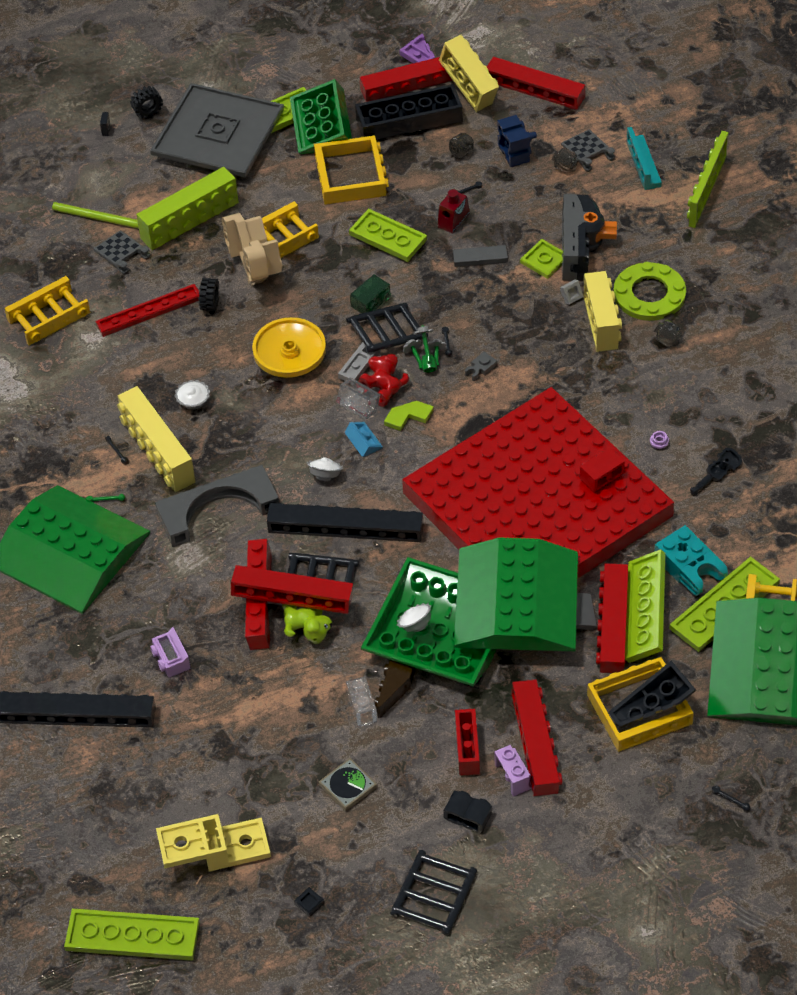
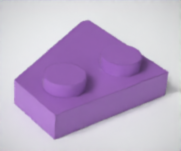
(417, 50)

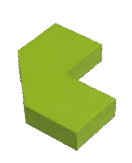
(415, 410)

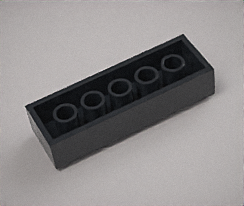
(409, 112)

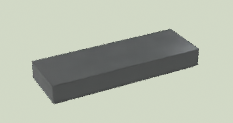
(480, 255)

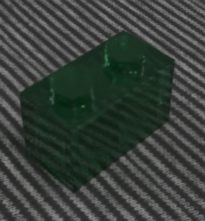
(370, 294)

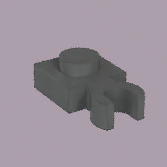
(482, 364)

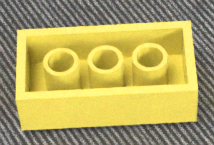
(468, 73)
(602, 311)

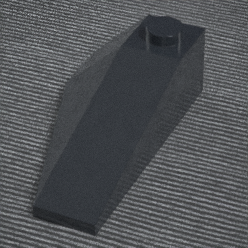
(658, 693)

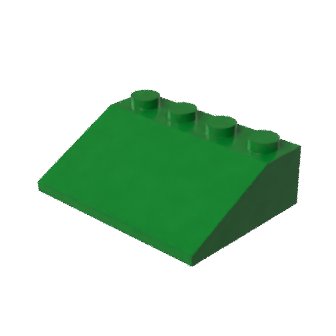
(320, 116)

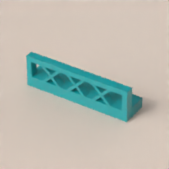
(643, 160)

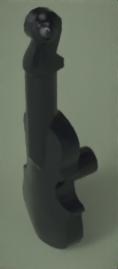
(727, 461)

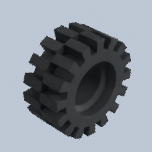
(142, 96)
(209, 294)

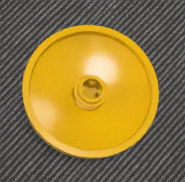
(289, 347)

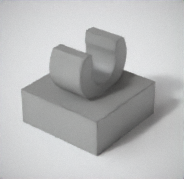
(571, 292)

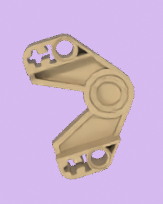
(249, 241)

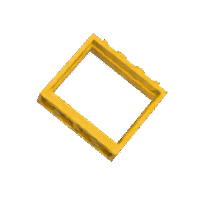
(354, 191)
(643, 732)

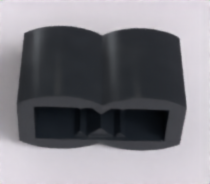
(467, 811)

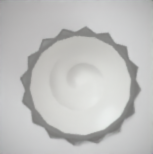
(192, 394)
(324, 468)
(415, 618)

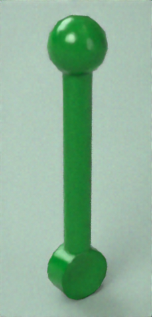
(121, 497)

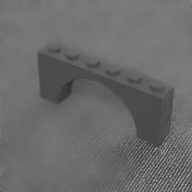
(248, 485)

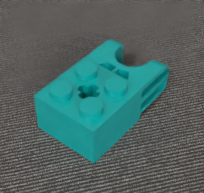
(689, 559)

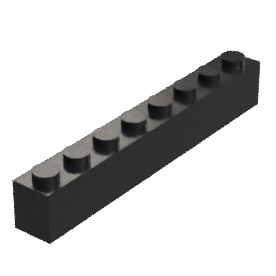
(345, 522)
(77, 709)

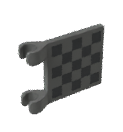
(587, 146)
(120, 248)

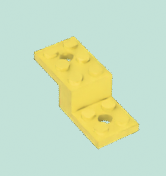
(212, 842)

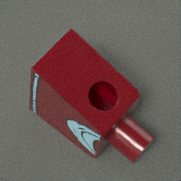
(453, 211)

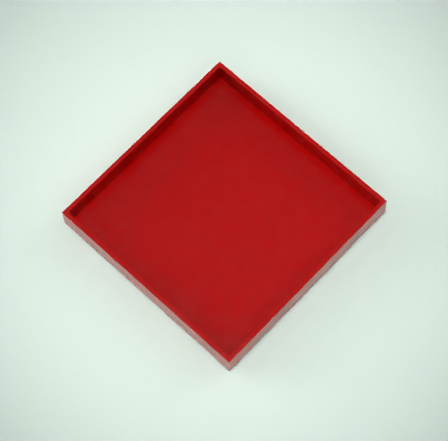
(527, 484)

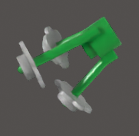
(428, 362)

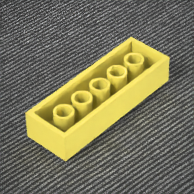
(156, 439)

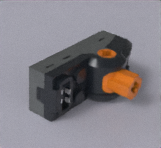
(581, 232)

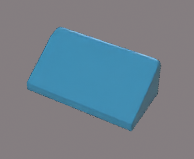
(362, 438)

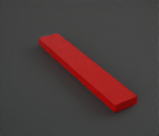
(148, 310)

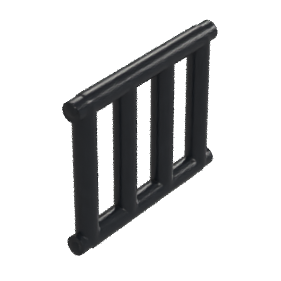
(387, 312)
(331, 561)
(454, 909)

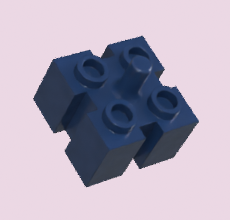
(514, 140)

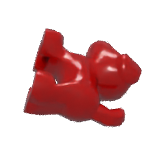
(383, 368)

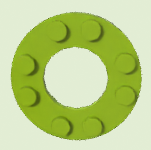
(649, 310)

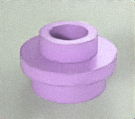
(659, 439)

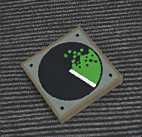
(347, 784)

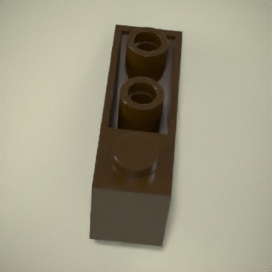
(396, 683)

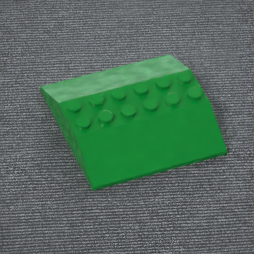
(68, 547)
(516, 596)
(434, 645)
(754, 661)

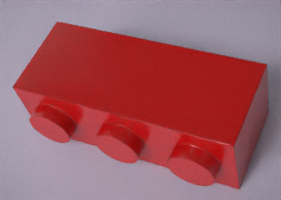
(467, 742)

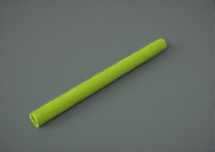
(92, 214)

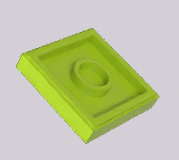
(543, 258)

